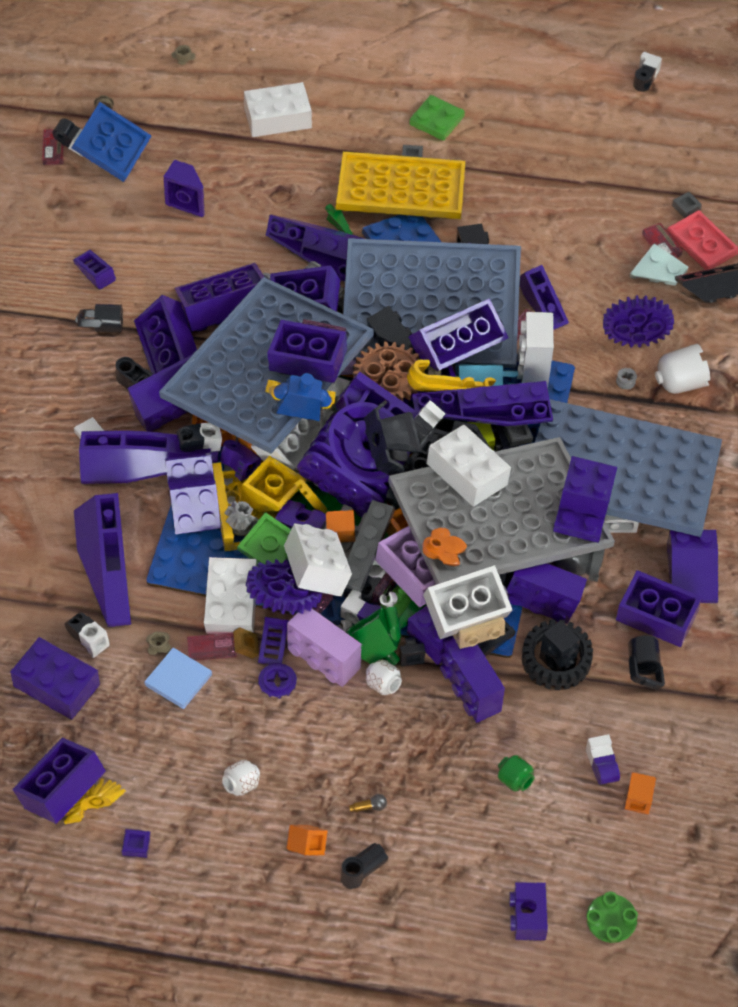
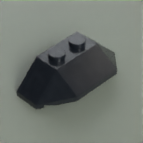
(712, 283)

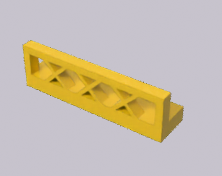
(226, 529)

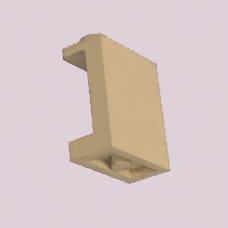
(479, 633)

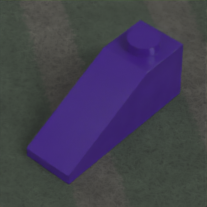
(541, 295)

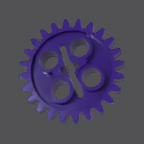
(638, 321)
(276, 588)

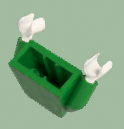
(377, 632)

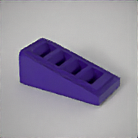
(96, 271)
(273, 623)

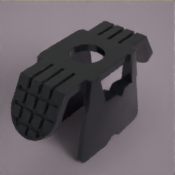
(395, 438)

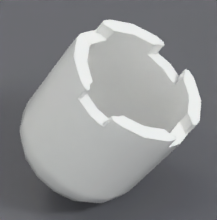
(683, 370)

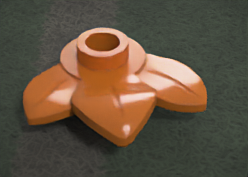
(443, 546)

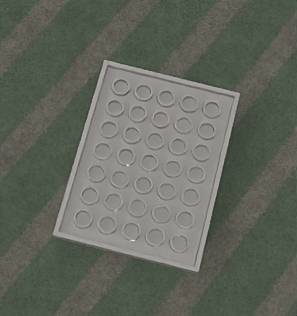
(505, 529)

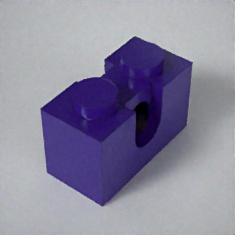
(295, 511)
(529, 897)

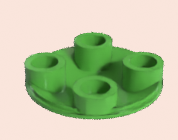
(611, 918)

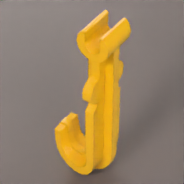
(434, 383)

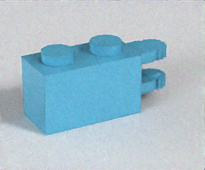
(483, 371)

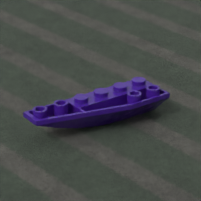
(312, 242)
(492, 404)
(128, 455)
(102, 555)

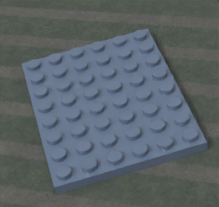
(432, 283)
(231, 369)
(661, 470)

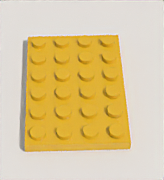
(401, 185)

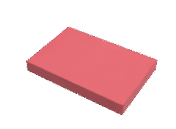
(703, 240)

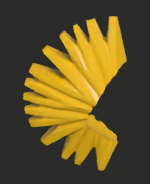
(95, 797)

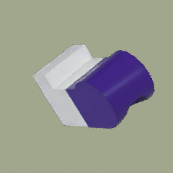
(356, 609)
(602, 759)

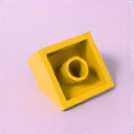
(270, 486)

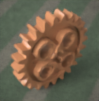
(388, 368)

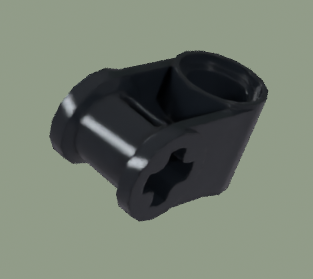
(129, 372)

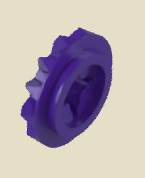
(285, 674)

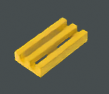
(310, 495)

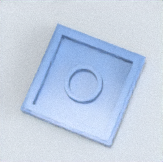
(178, 678)

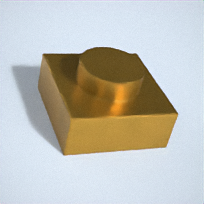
(246, 643)

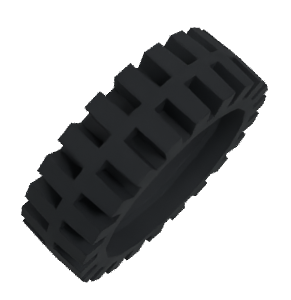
(550, 677)

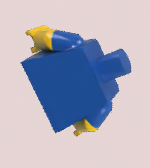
(301, 396)

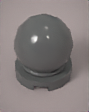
(581, 564)

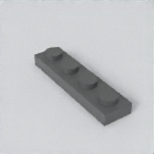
(366, 543)

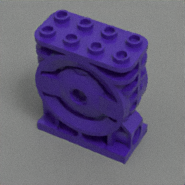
(347, 466)

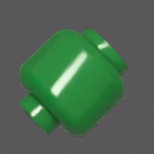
(516, 773)

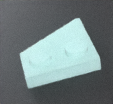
(659, 267)

